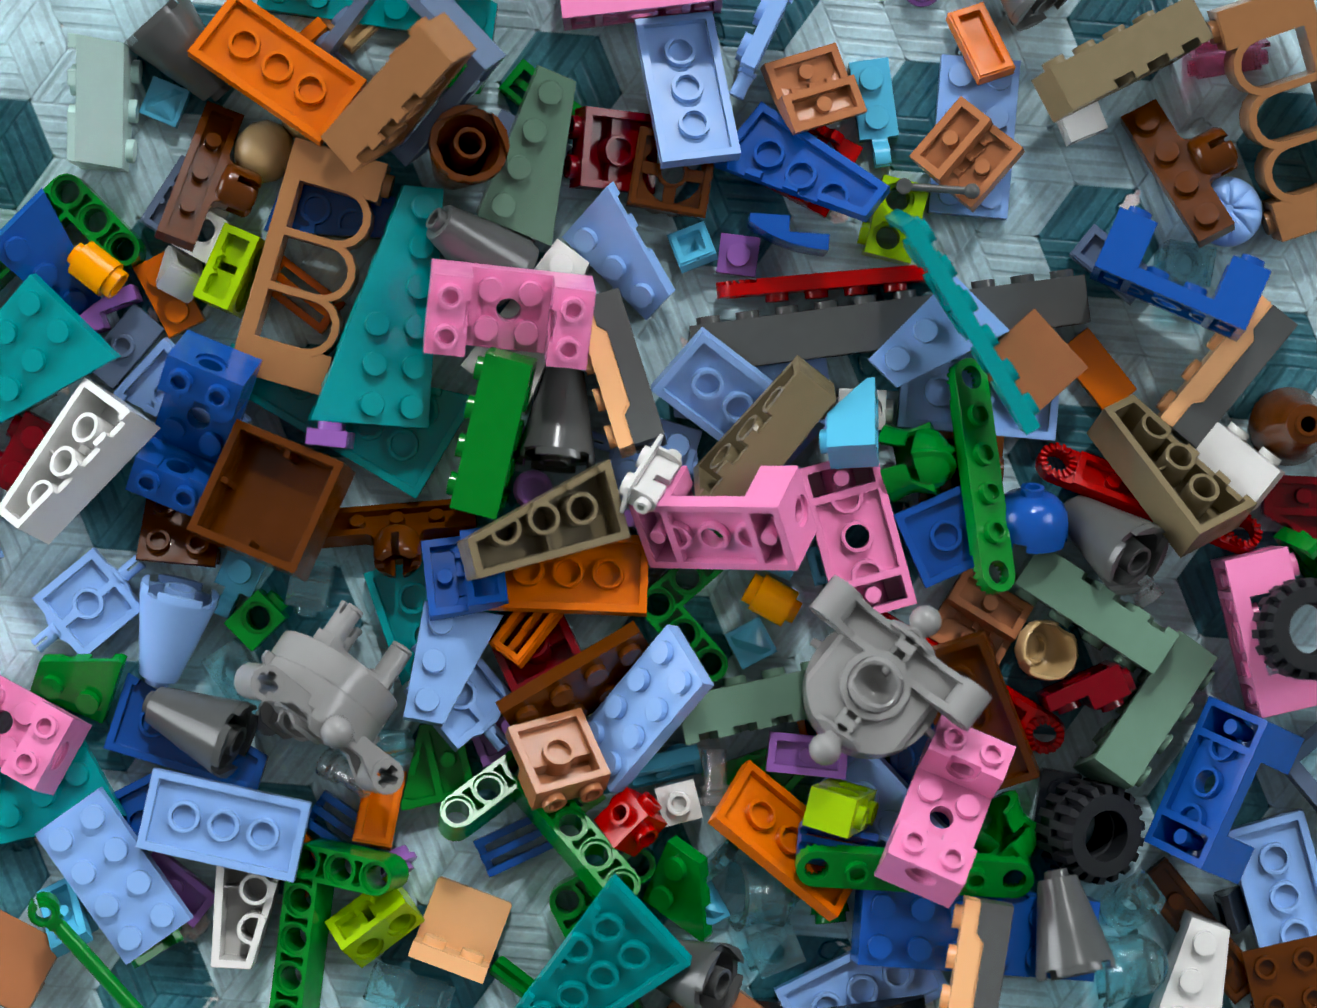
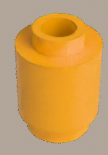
(97, 269)
(771, 599)

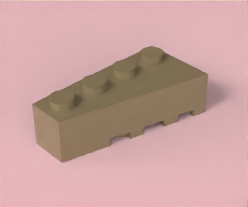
(1120, 58)
(766, 431)
(1167, 476)
(555, 524)

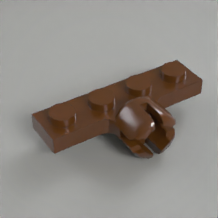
(1185, 169)
(208, 179)
(397, 530)

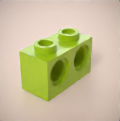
(867, 235)
(230, 271)
(840, 807)
(374, 924)

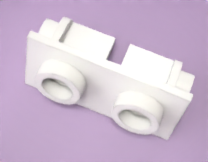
(653, 464)

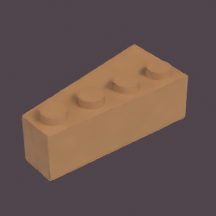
(400, 92)

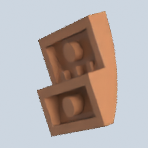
(813, 89)
(967, 150)
(1040, 358)
(971, 610)
(23, 962)

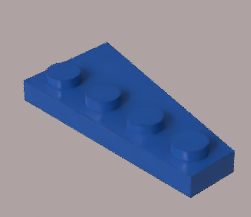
(803, 167)

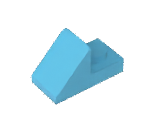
(74, 914)

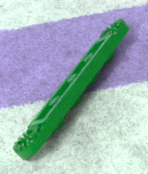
(980, 476)
(855, 869)

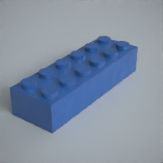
(916, 932)

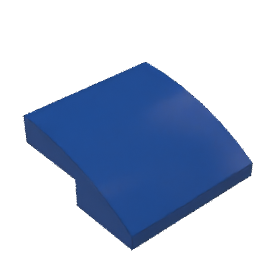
(776, 228)
(446, 583)

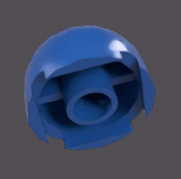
(1036, 519)

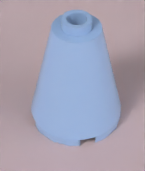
(170, 625)

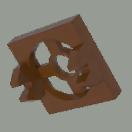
(641, 198)

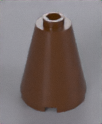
(467, 147)
(1285, 425)

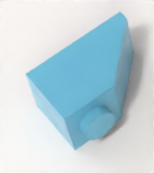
(853, 429)

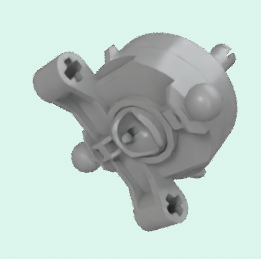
(879, 680)
(329, 697)

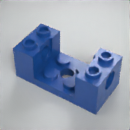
(1224, 313)
(184, 451)
(1198, 823)

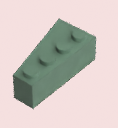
(529, 184)
(1095, 611)
(747, 705)
(1148, 716)

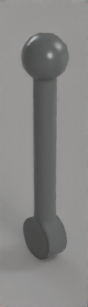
(904, 187)

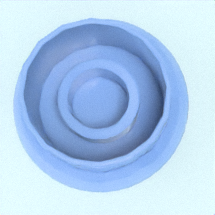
(1243, 207)

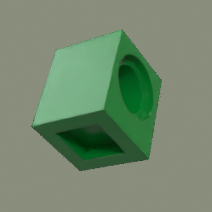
(241, 623)

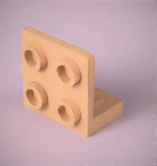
(460, 929)

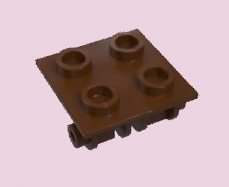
(167, 540)
(1283, 974)

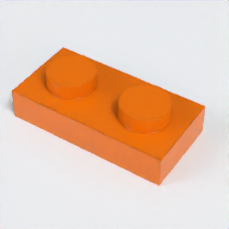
(173, 313)

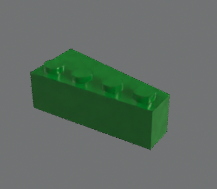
(492, 433)

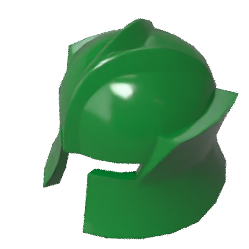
(921, 458)
(1007, 829)

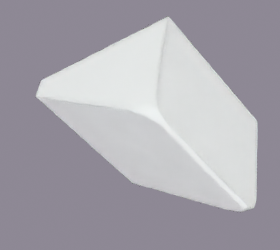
(179, 274)

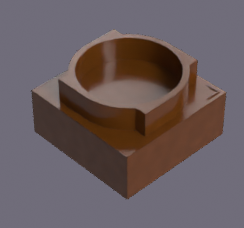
(271, 500)

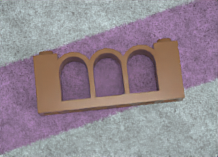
(1234, 30)
(321, 169)

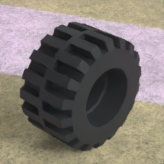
(1274, 628)
(1114, 836)

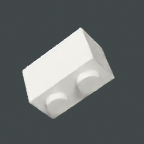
(1248, 469)

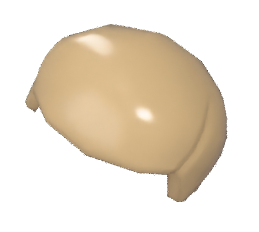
(264, 149)
(1046, 650)

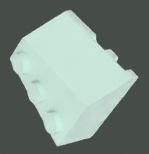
(104, 104)

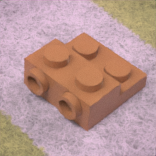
(558, 760)

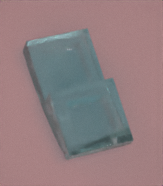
(402, 988)

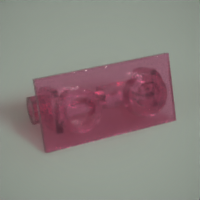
(1209, 60)

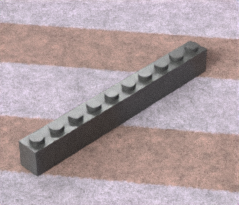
(870, 323)

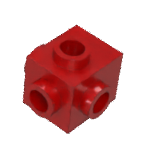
(631, 821)

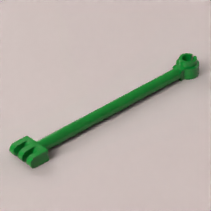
(56, 923)

